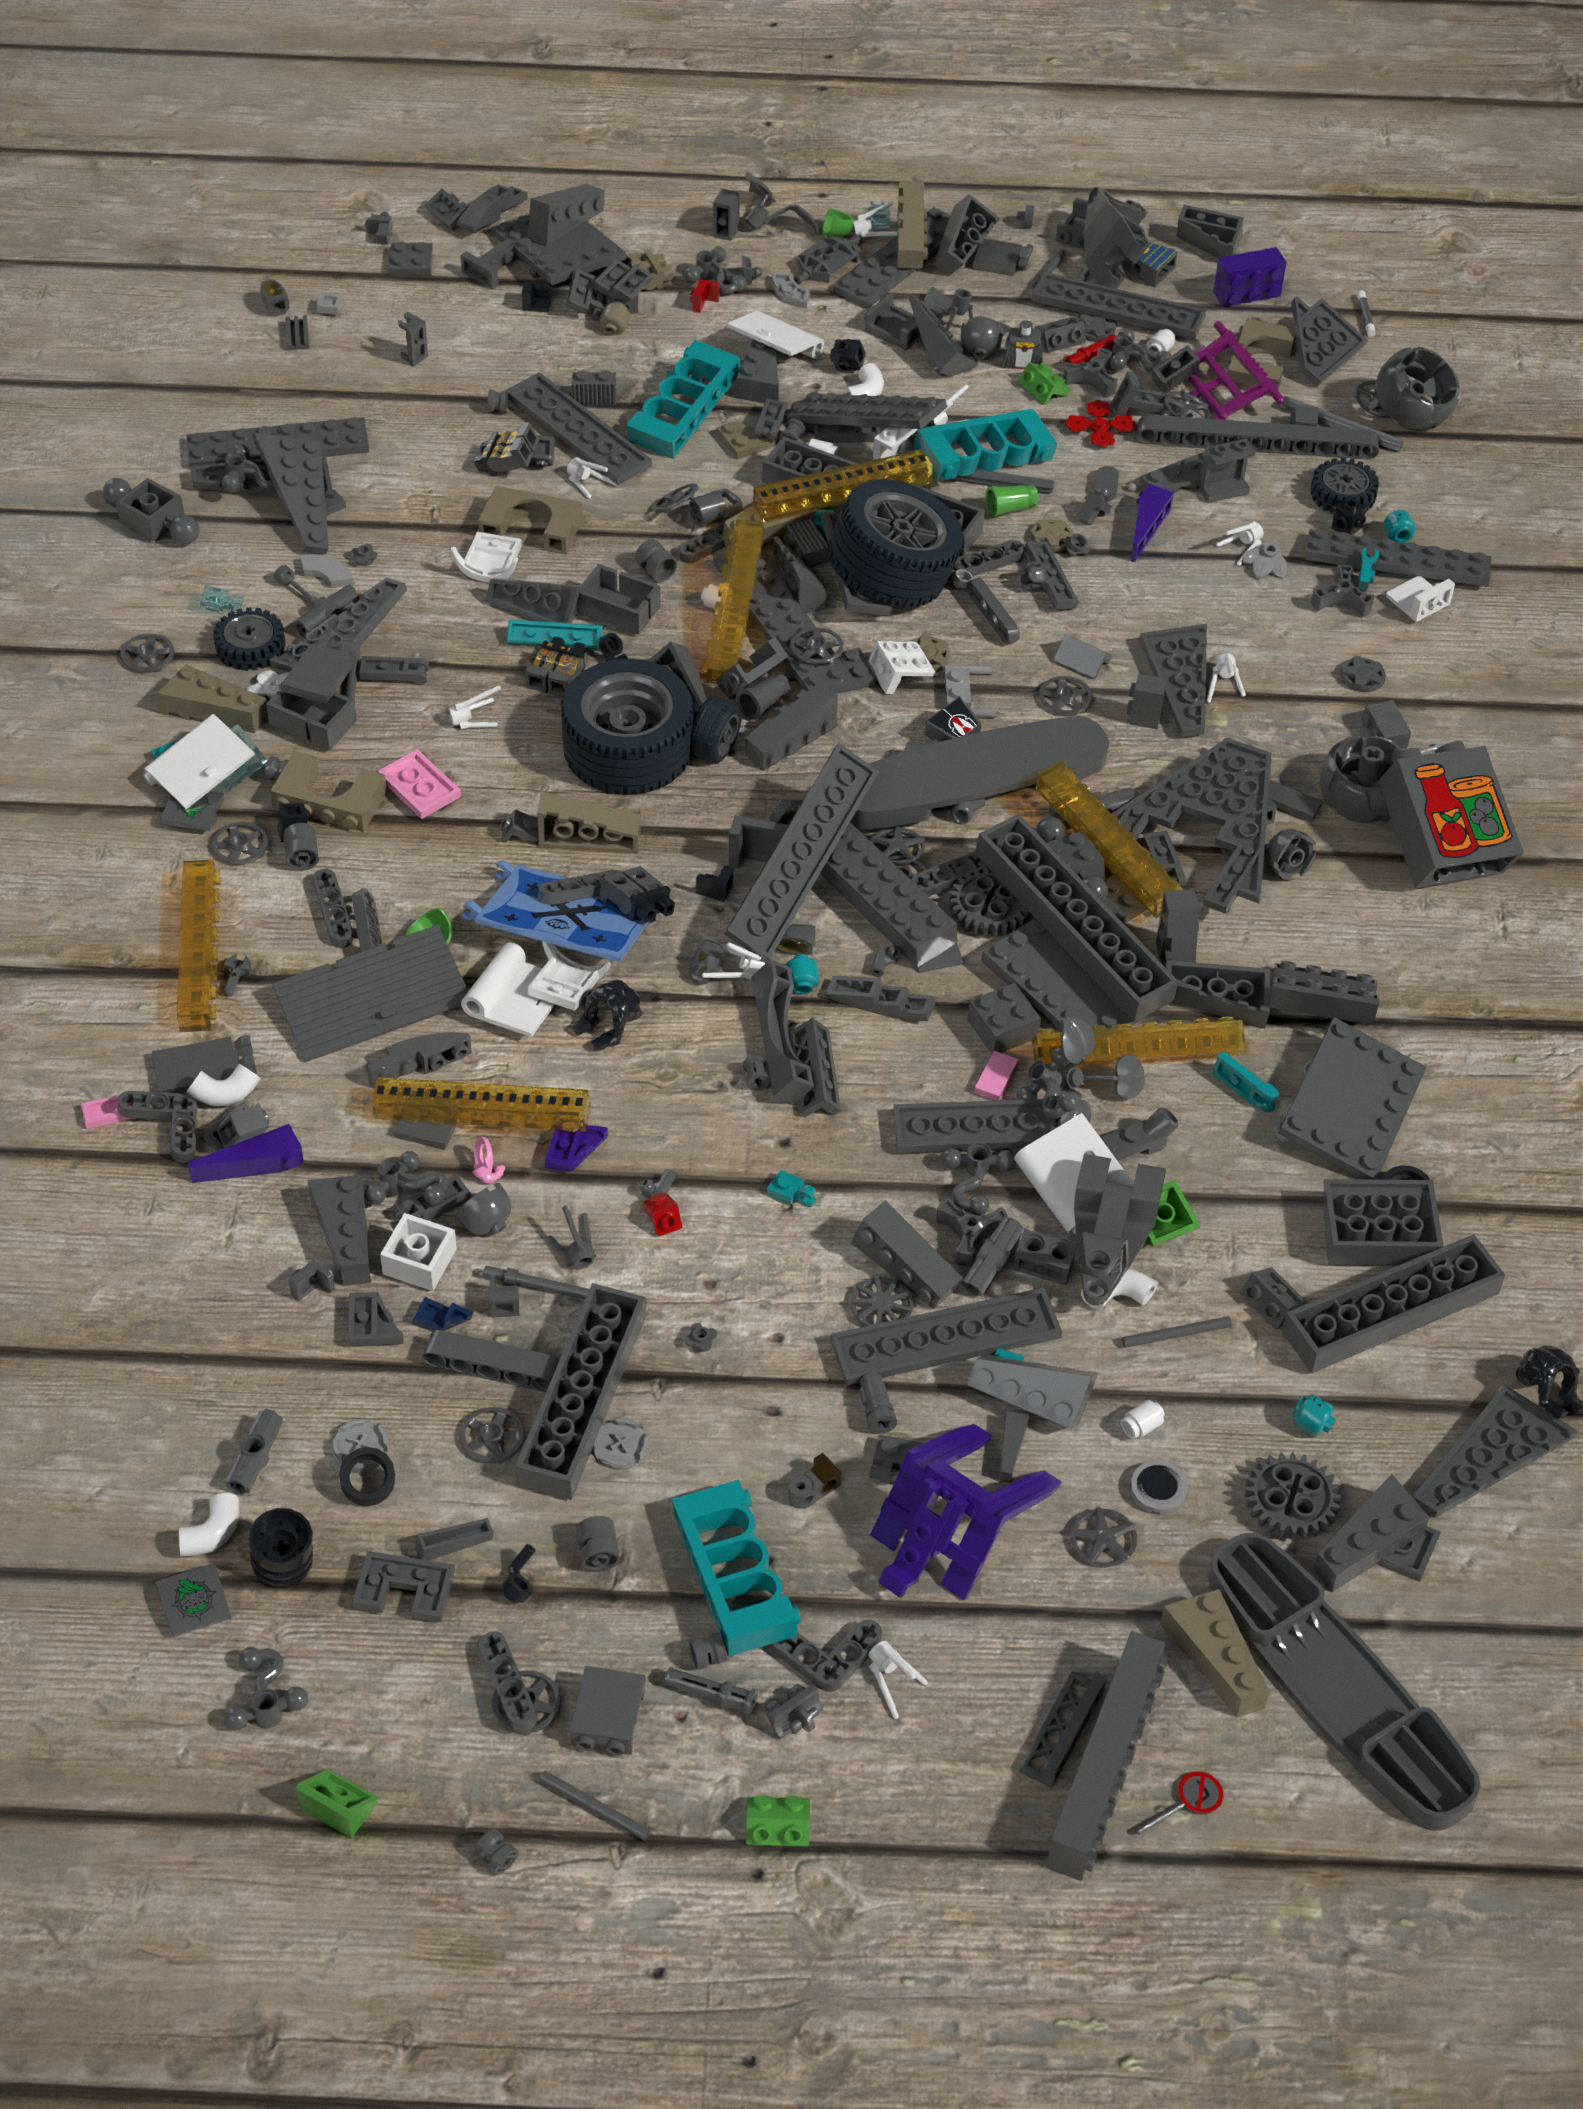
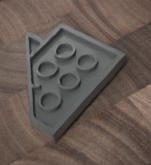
(1323, 339)

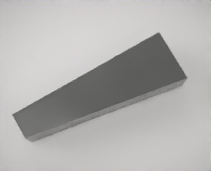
(1014, 1433)
(452, 1539)

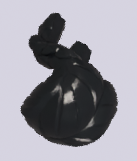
(624, 1005)
(1540, 1368)

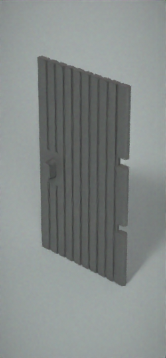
(371, 993)

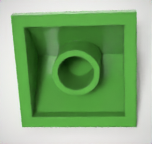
(1173, 1216)
(336, 1801)

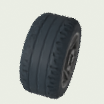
(715, 729)

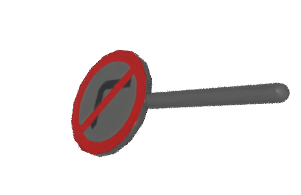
(1197, 1792)

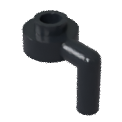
(611, 646)
(515, 1586)

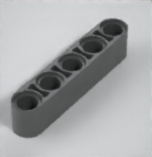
(490, 1360)

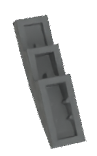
(874, 997)

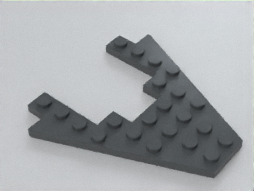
(1226, 788)

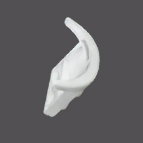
(489, 557)
(564, 980)

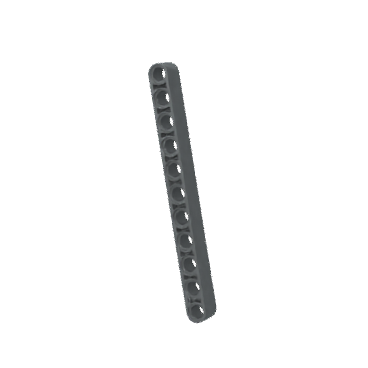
(1261, 436)

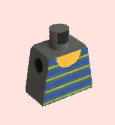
(1154, 264)

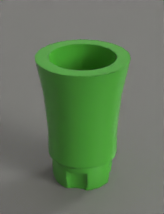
(1010, 499)

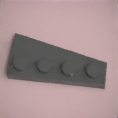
(1176, 475)
(535, 599)

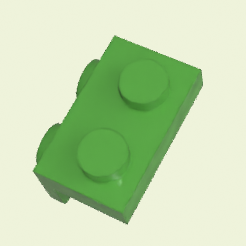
(1043, 382)
(778, 1821)

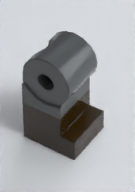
(815, 1483)

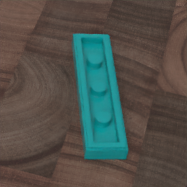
(535, 632)

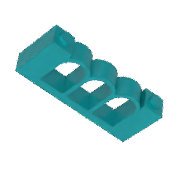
(699, 360)
(1026, 426)
(752, 1625)

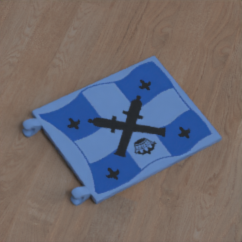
(578, 925)

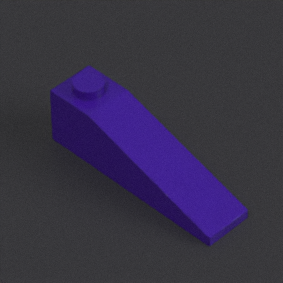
(1153, 509)
(259, 1155)

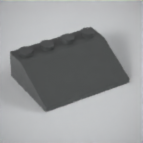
(1380, 1221)

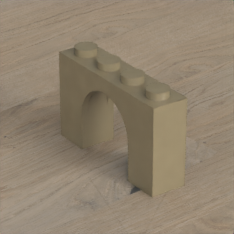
(1260, 338)
(511, 504)
(349, 810)

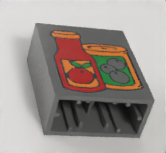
(1449, 814)

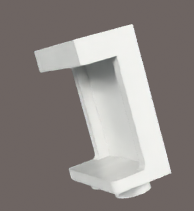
(891, 442)

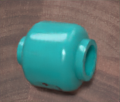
(1399, 526)
(804, 973)
(1313, 1415)

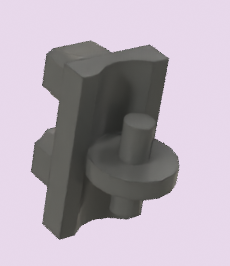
(796, 1712)

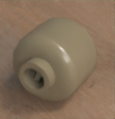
(614, 318)

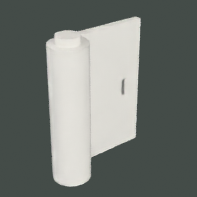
(778, 334)
(198, 761)
(502, 993)
(1055, 1164)

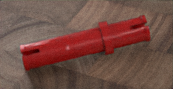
(1085, 354)

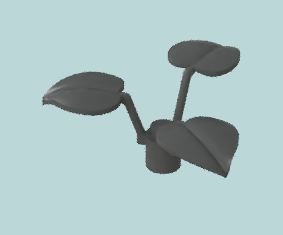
(759, 213)
(959, 305)
(1078, 1041)

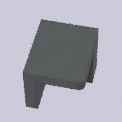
(503, 1299)

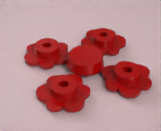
(1100, 426)

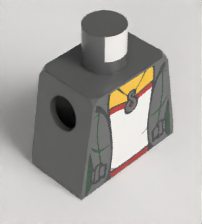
(1022, 346)

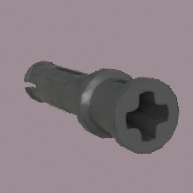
(725, 1694)

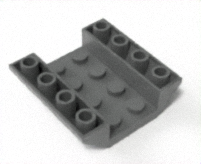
(1324, 992)

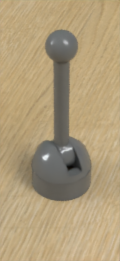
(285, 576)

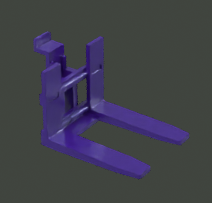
(909, 1506)

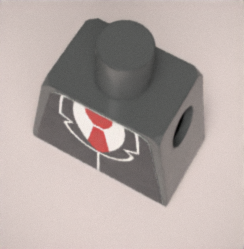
(952, 722)

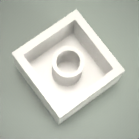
(418, 1251)

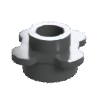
(1077, 544)
(364, 555)
(700, 1344)

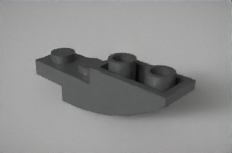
(489, 205)
(423, 1052)

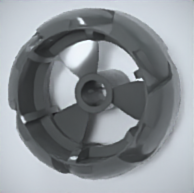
(1405, 401)
(1371, 759)

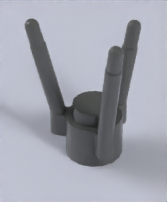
(580, 1253)

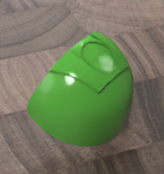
(837, 224)
(432, 918)

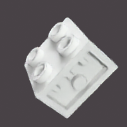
(1420, 598)
(897, 659)

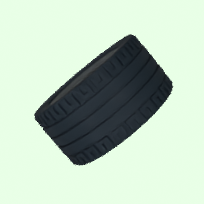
(895, 543)
(627, 726)

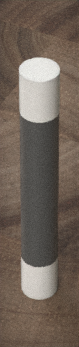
(1366, 313)

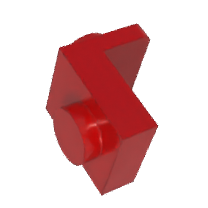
(704, 291)
(664, 1213)

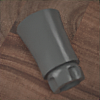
(760, 696)

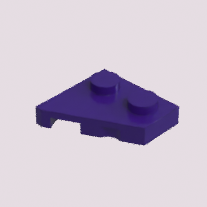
(572, 1148)

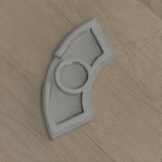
(789, 291)
(328, 569)

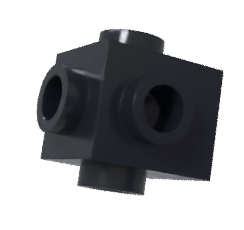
(848, 355)
(1348, 516)

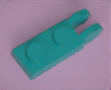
(1245, 1082)

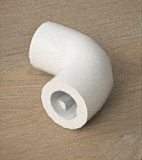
(871, 380)
(225, 1091)
(1133, 1284)
(213, 1532)

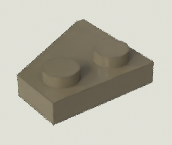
(741, 439)

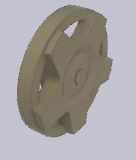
(1053, 532)
(933, 650)

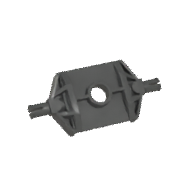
(826, 258)

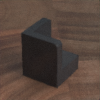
(536, 296)
(290, 814)
(714, 886)

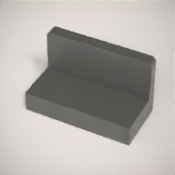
(1081, 656)

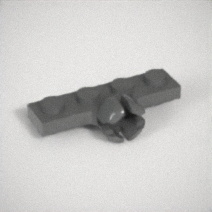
(1047, 573)

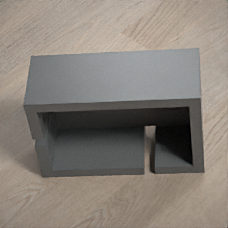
(626, 608)
(311, 718)

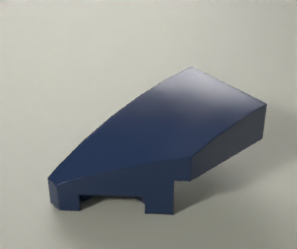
(436, 1316)

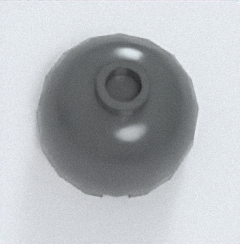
(981, 337)
(1290, 853)
(486, 1211)

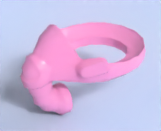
(482, 1166)

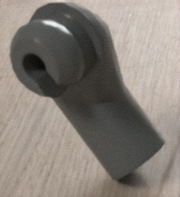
(883, 958)
(662, 1186)

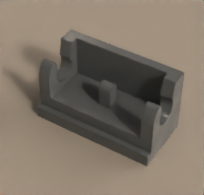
(416, 339)

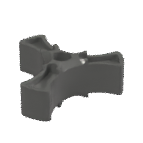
(1092, 373)
(1343, 593)
(968, 1227)

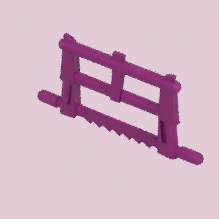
(1240, 400)

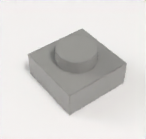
(329, 303)

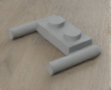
(958, 684)

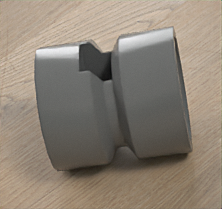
(656, 560)
(301, 846)
(597, 1543)

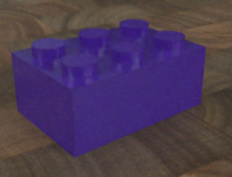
(1249, 277)

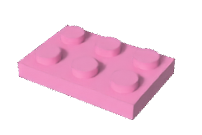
(420, 784)

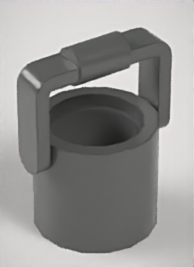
(712, 507)

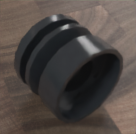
(281, 1533)

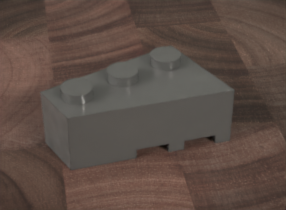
(1178, 926)

